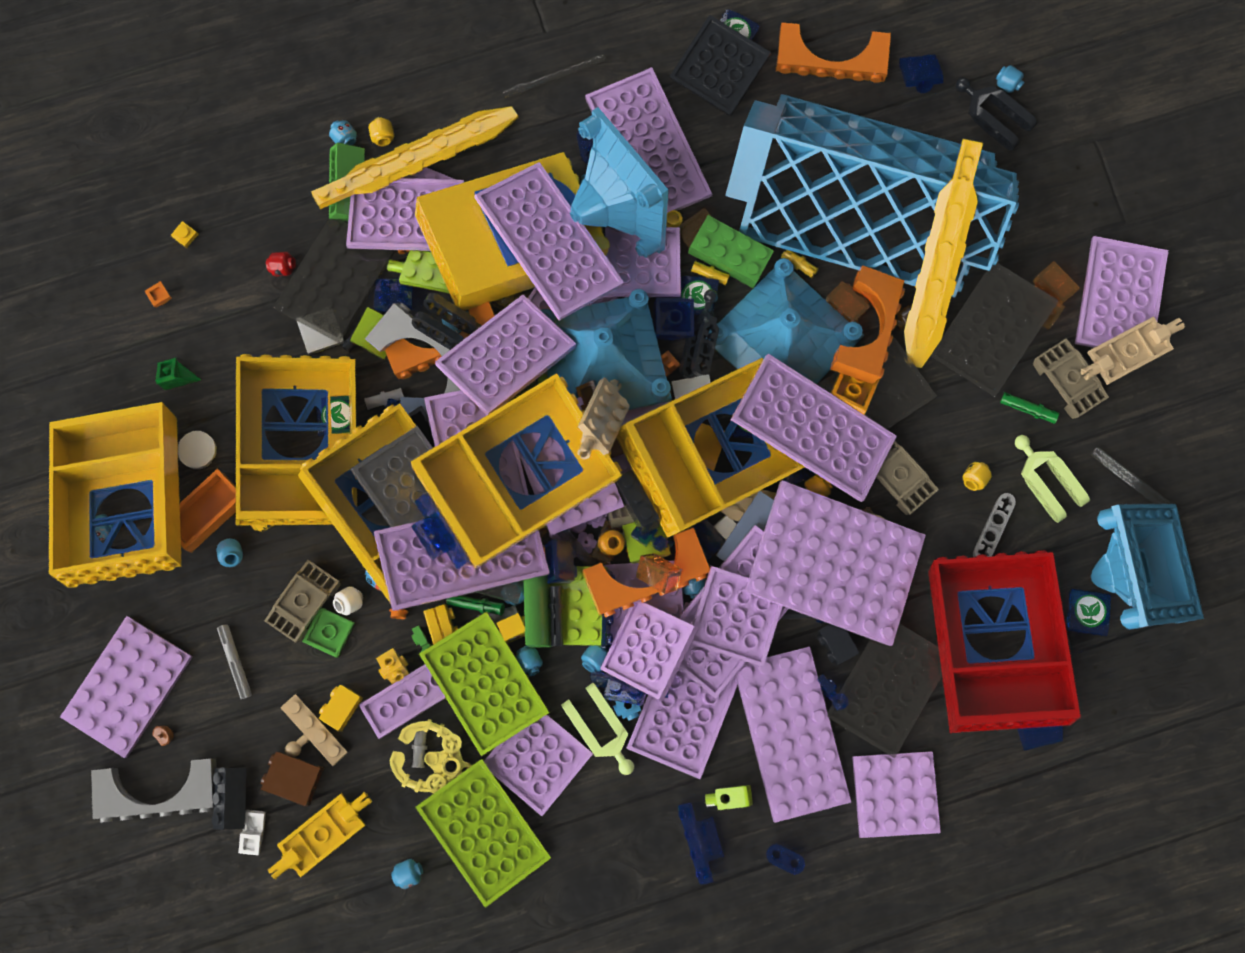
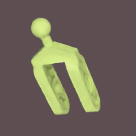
(1061, 472)
(612, 748)

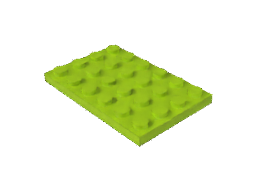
(484, 683)
(483, 832)

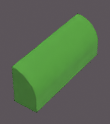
(342, 161)
(537, 612)

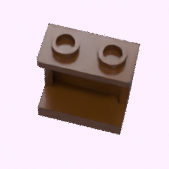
(291, 778)

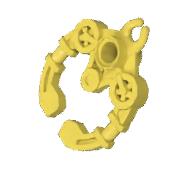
(436, 760)

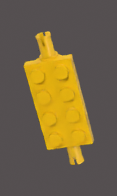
(320, 835)

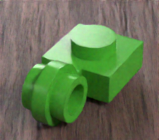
(420, 638)

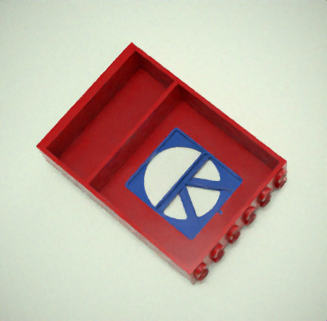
(1015, 692)

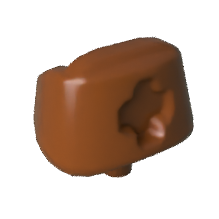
(163, 734)

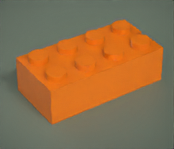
(206, 509)

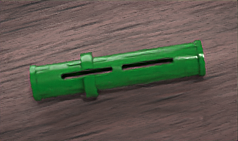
(1037, 411)
(476, 604)

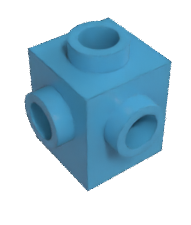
(627, 713)

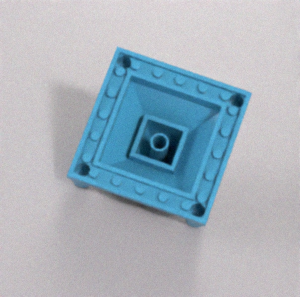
(620, 188)
(788, 323)
(614, 343)
(1148, 565)

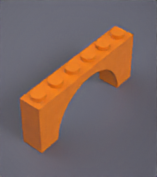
(796, 58)
(884, 294)
(408, 358)
(611, 595)

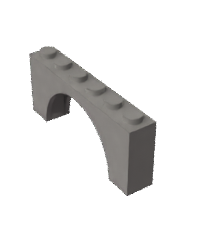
(396, 326)
(112, 800)

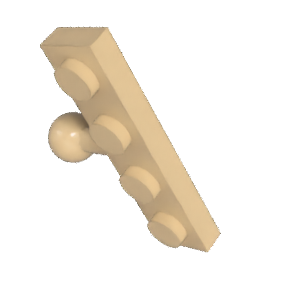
(313, 731)

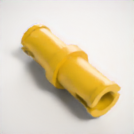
(800, 263)
(710, 272)

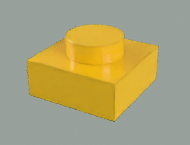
(184, 234)

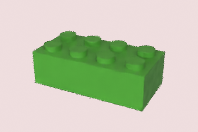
(730, 251)

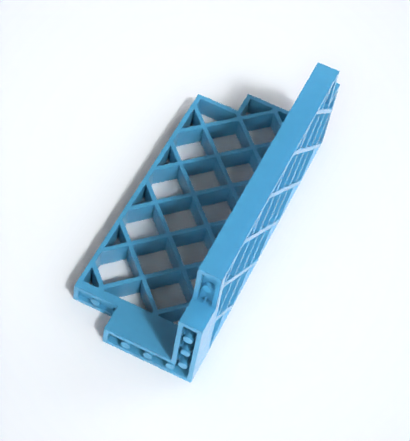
(849, 144)

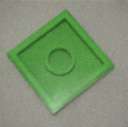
(328, 632)

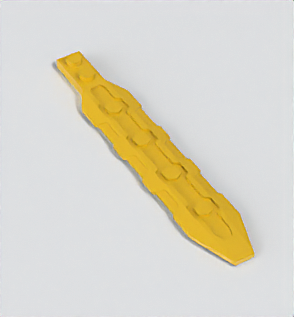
(415, 156)
(942, 258)

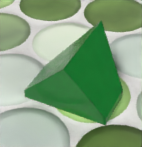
(173, 374)

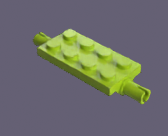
(419, 271)

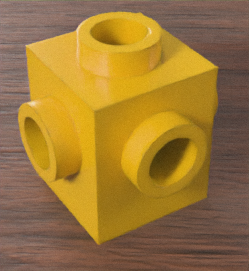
(392, 666)

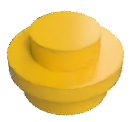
(674, 219)

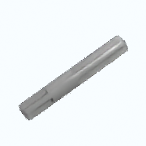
(234, 661)

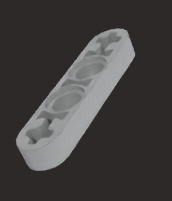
(993, 527)

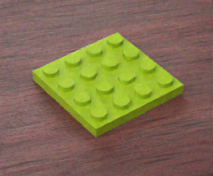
(580, 616)

